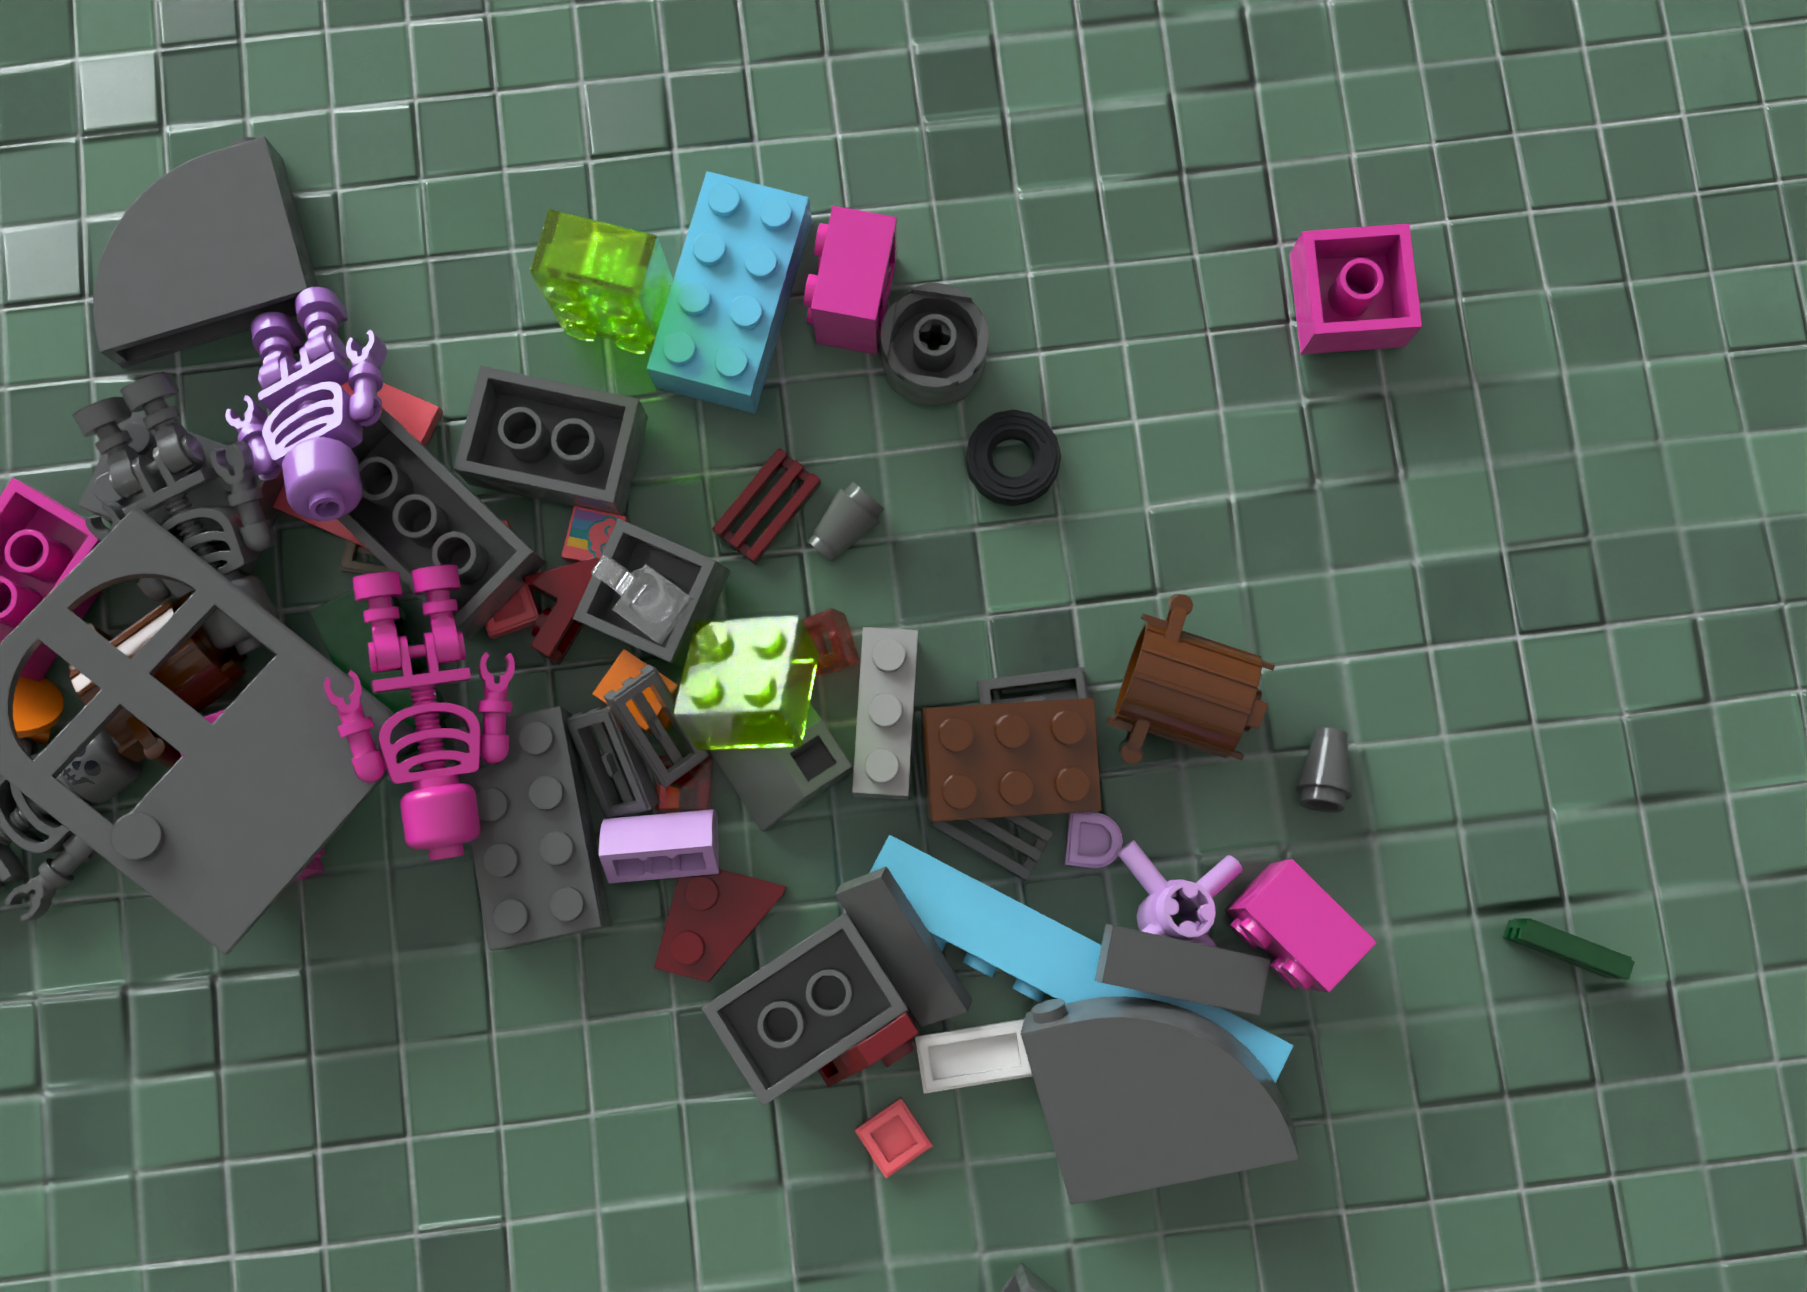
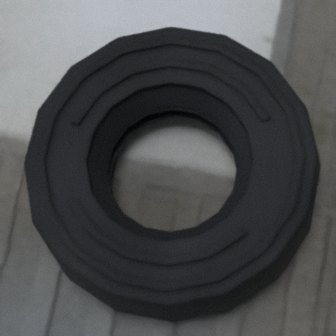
(1018, 426)

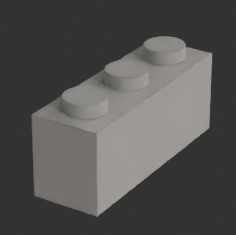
(885, 714)

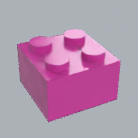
(852, 279)
(1355, 289)
(1298, 927)

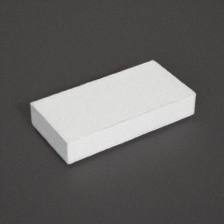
(972, 1056)

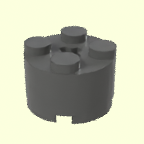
(942, 315)

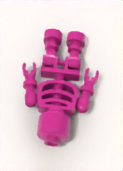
(439, 810)

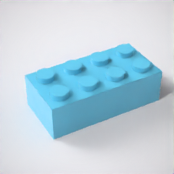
(730, 292)

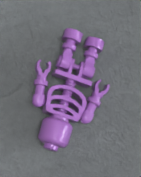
(311, 414)

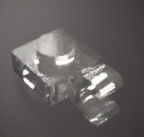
(646, 600)

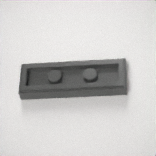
(903, 947)
(1182, 969)

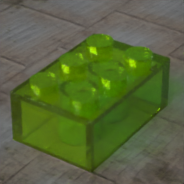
(602, 280)

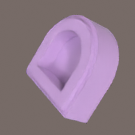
(1091, 840)

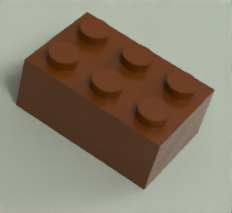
(1010, 759)

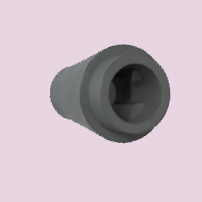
(845, 521)
(1326, 772)

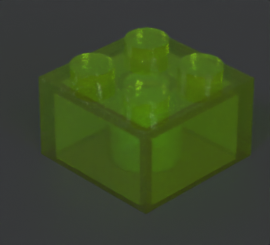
(747, 683)

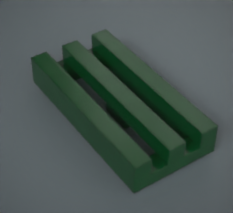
(1569, 948)

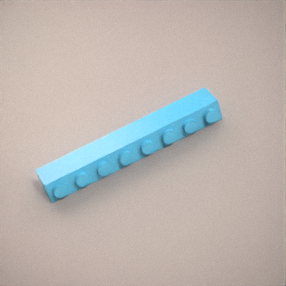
(1031, 945)

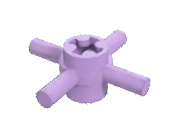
(1178, 896)

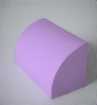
(659, 846)

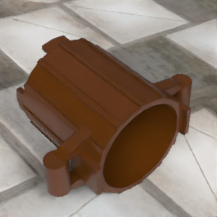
(193, 673)
(1187, 689)

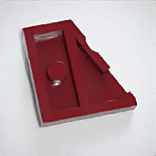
(711, 920)
(887, 1044)

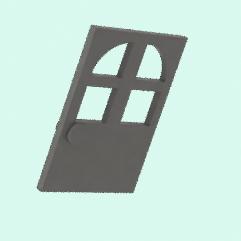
(251, 788)

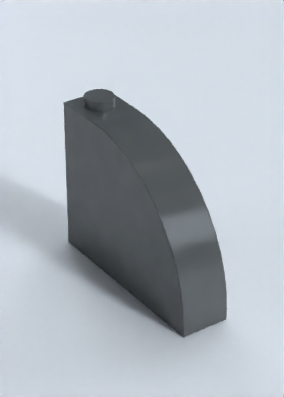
(201, 255)
(1150, 1096)

